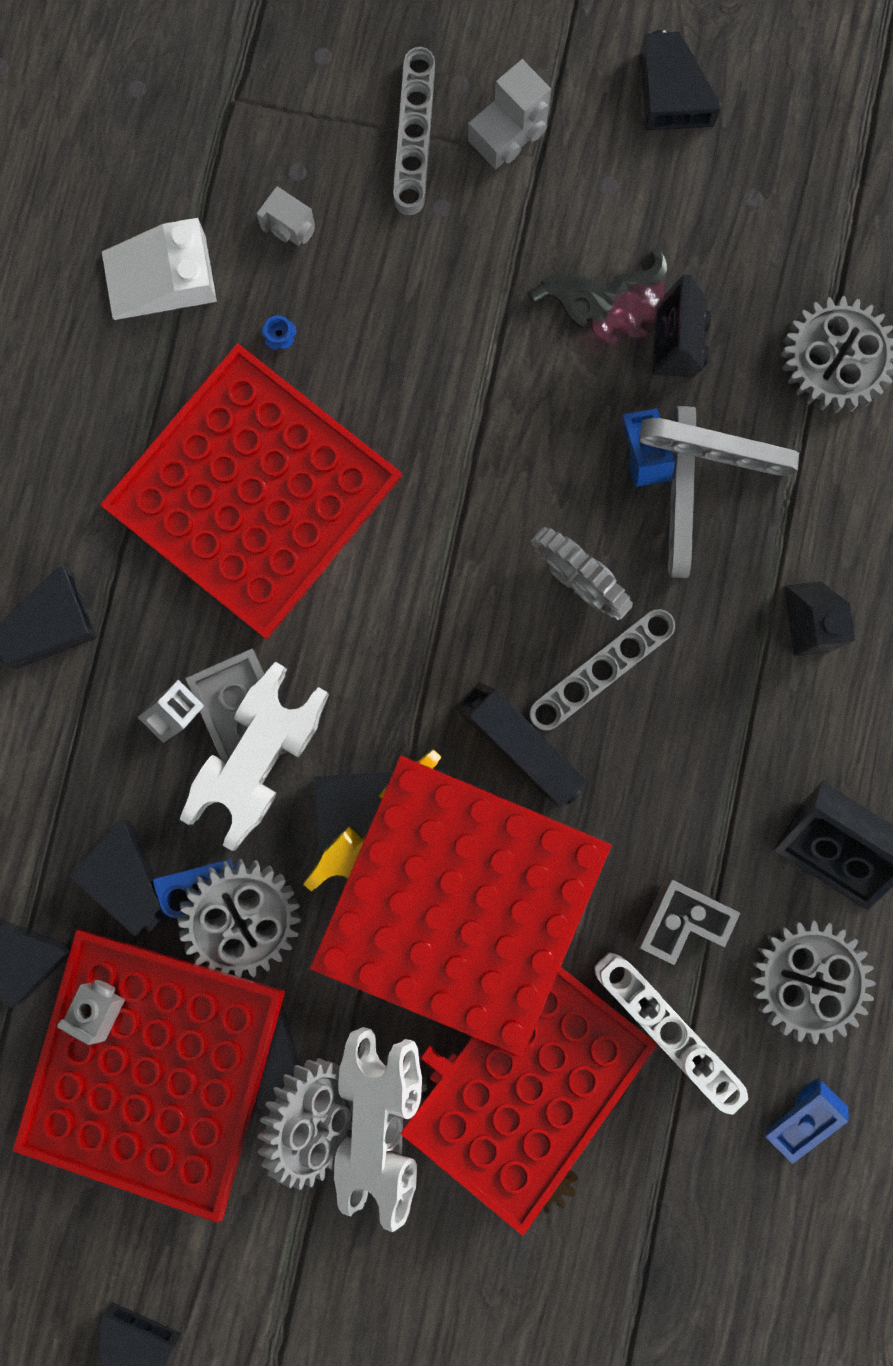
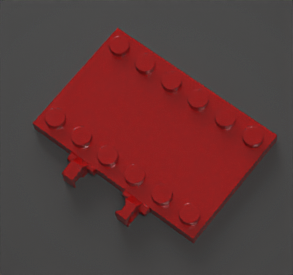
(519, 1122)

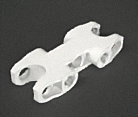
(241, 779)
(708, 1069)
(381, 1101)

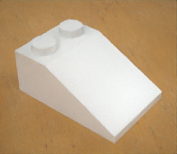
(159, 270)

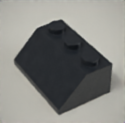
(841, 845)

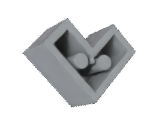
(513, 117)
(677, 913)

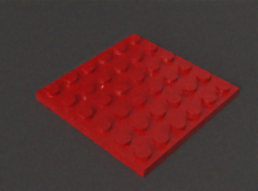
(252, 491)
(461, 906)
(169, 1087)

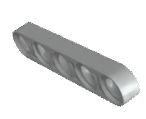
(417, 115)
(718, 446)
(681, 504)
(617, 661)

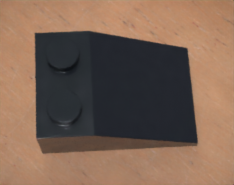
(681, 330)

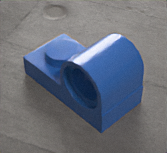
(647, 463)
(167, 885)
(812, 1120)

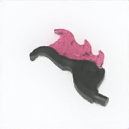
(617, 306)

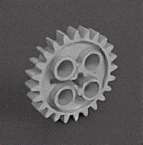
(812, 336)
(582, 573)
(209, 935)
(804, 1012)
(305, 1125)

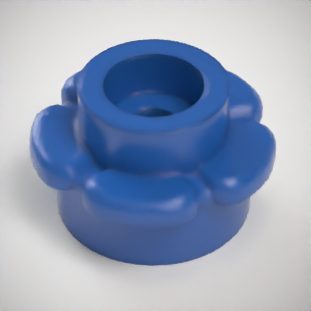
(275, 324)

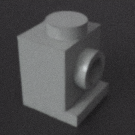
(286, 217)
(171, 711)
(104, 1007)

